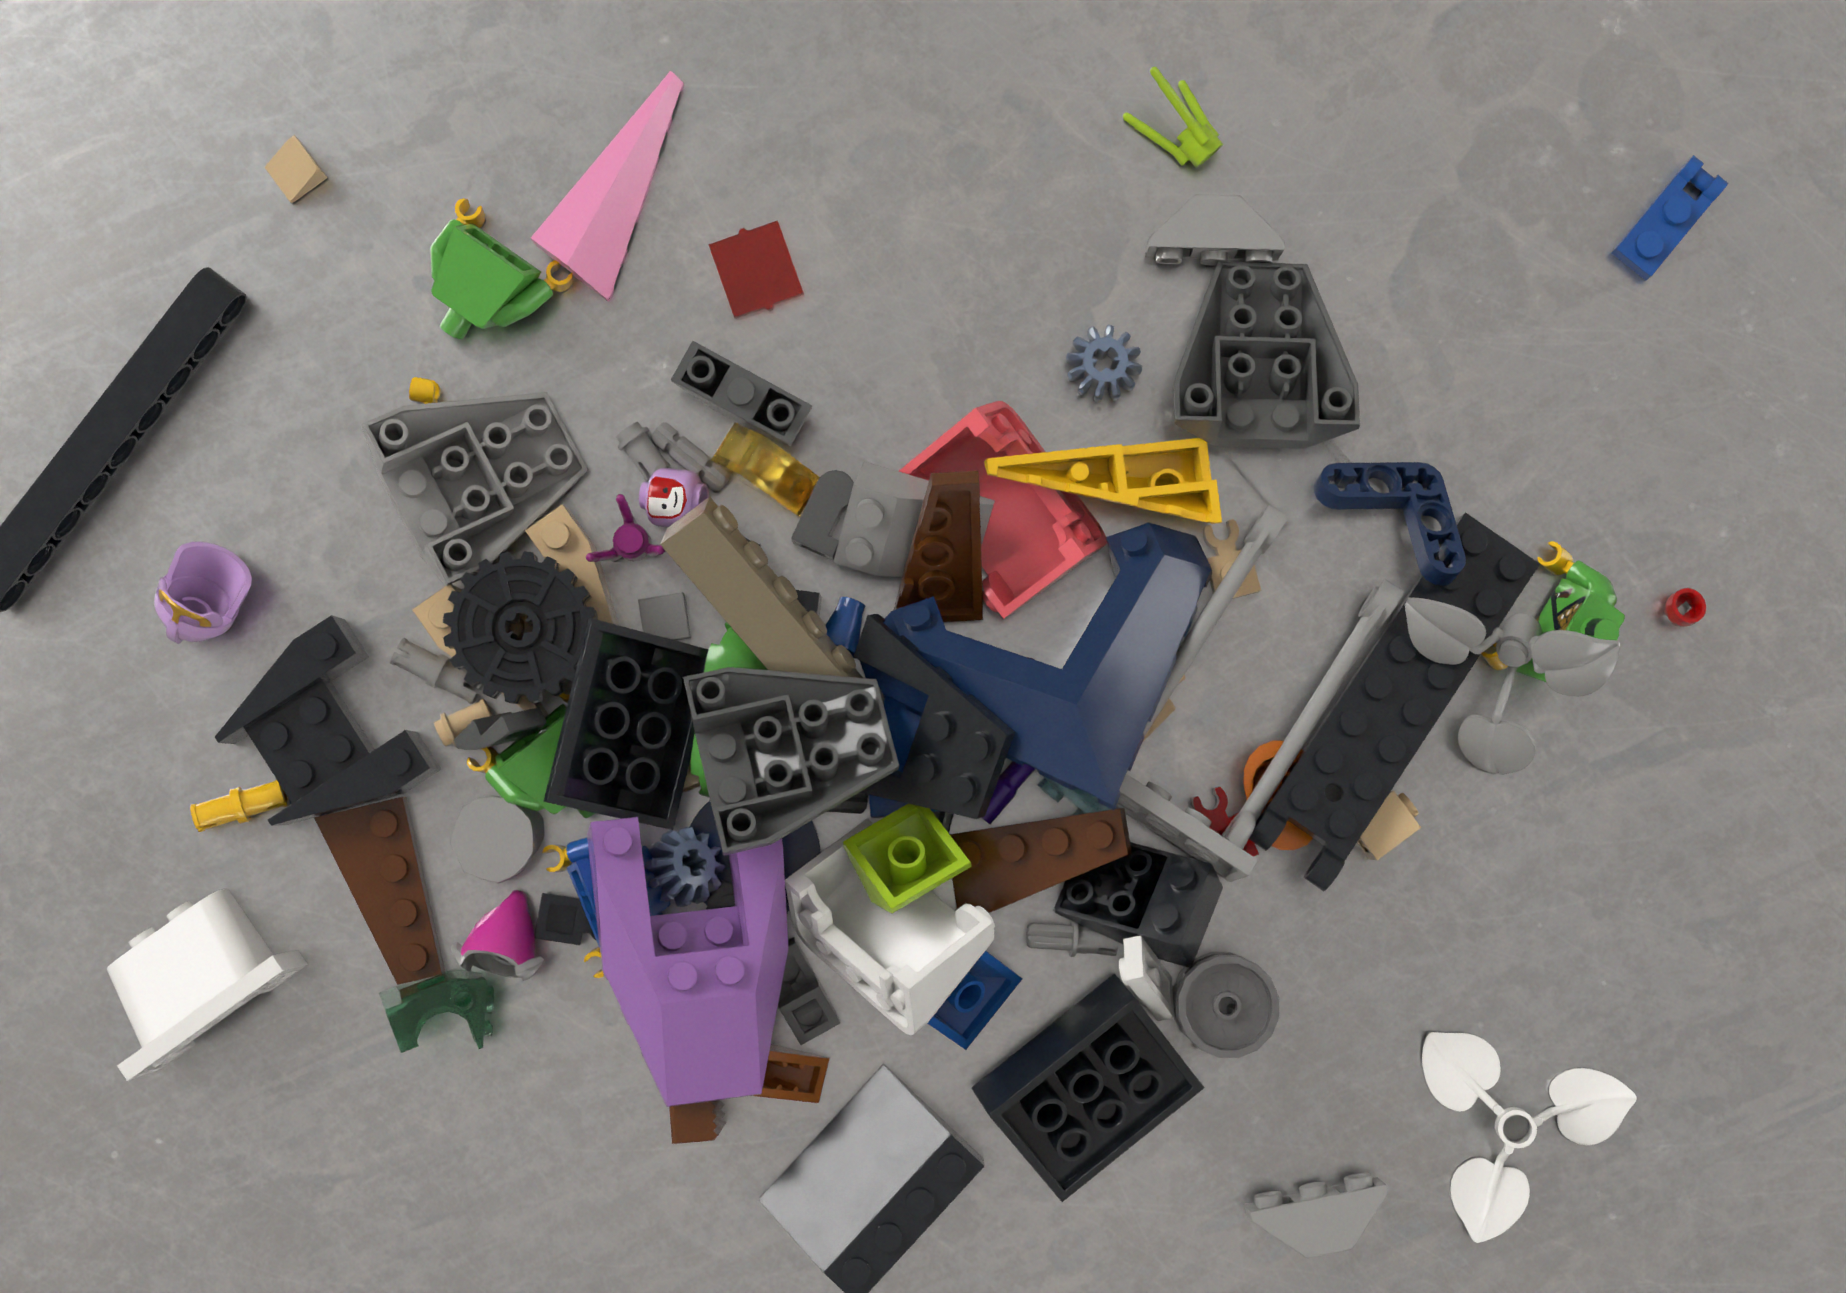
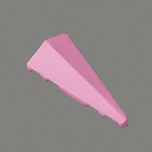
(598, 215)

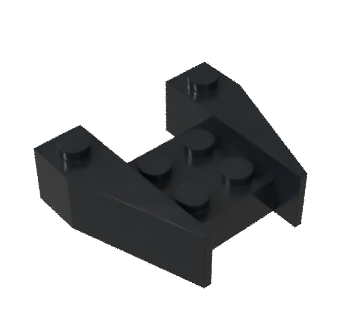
(313, 736)

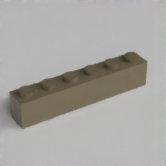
(751, 596)

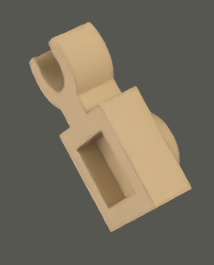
(1225, 556)

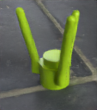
(1197, 141)

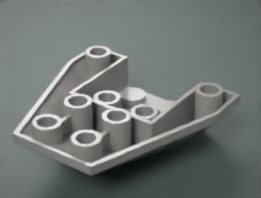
(472, 473)

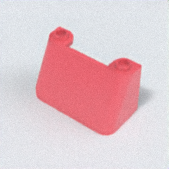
(1032, 529)

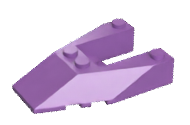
(693, 982)

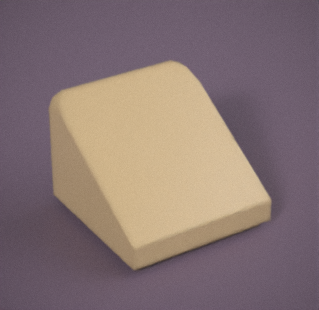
(295, 169)

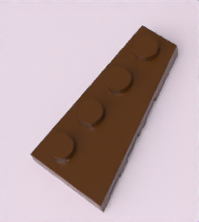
(947, 549)
(1036, 855)
(386, 877)

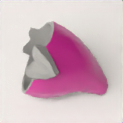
(502, 941)

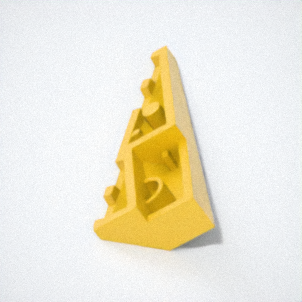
(1149, 476)

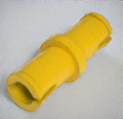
(238, 805)

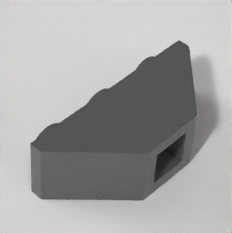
(740, 394)

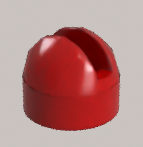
(1690, 617)

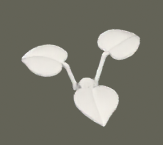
(1494, 1196)

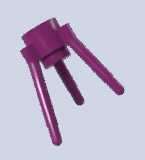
(629, 540)

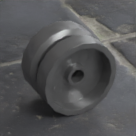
(1247, 1021)

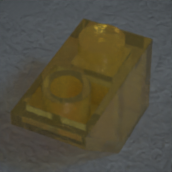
(766, 468)

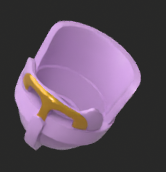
(201, 592)

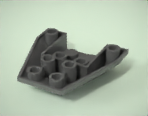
(1265, 363)
(784, 748)

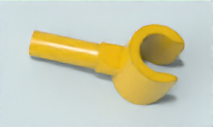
(424, 390)

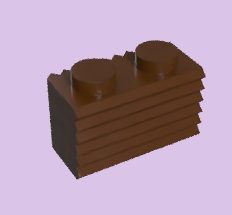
(696, 1122)

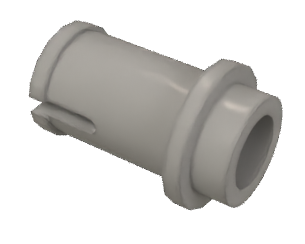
(641, 449)

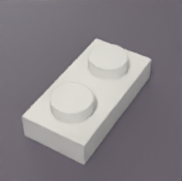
(1147, 978)

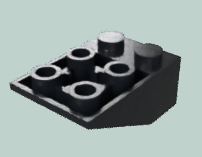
(1148, 896)

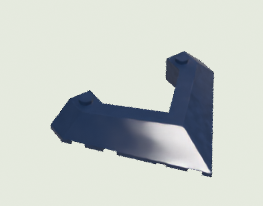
(1091, 715)

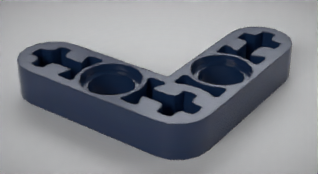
(1412, 500)

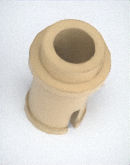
(452, 725)

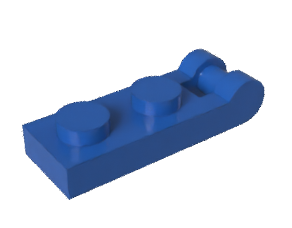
(1668, 219)

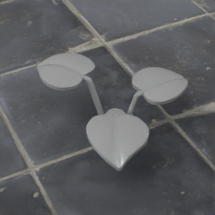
(1571, 664)

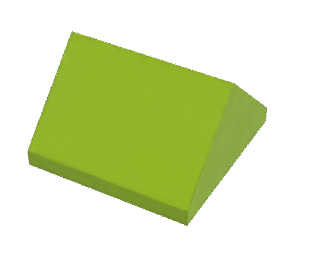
(904, 856)

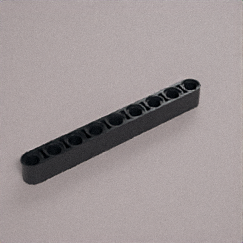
(114, 429)

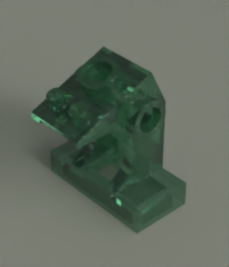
(415, 1004)

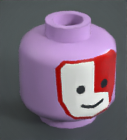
(671, 495)

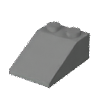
(884, 520)

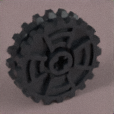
(500, 598)

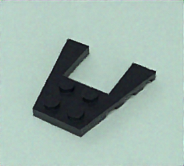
(957, 741)

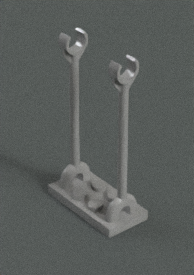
(1191, 829)

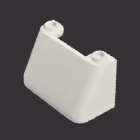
(895, 960)

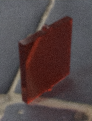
(756, 269)

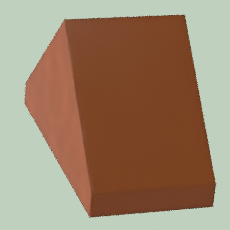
(794, 1075)

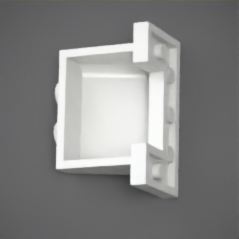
(192, 977)

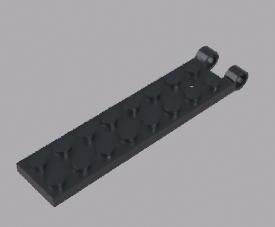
(1389, 709)

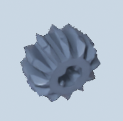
(1101, 348)
(684, 867)

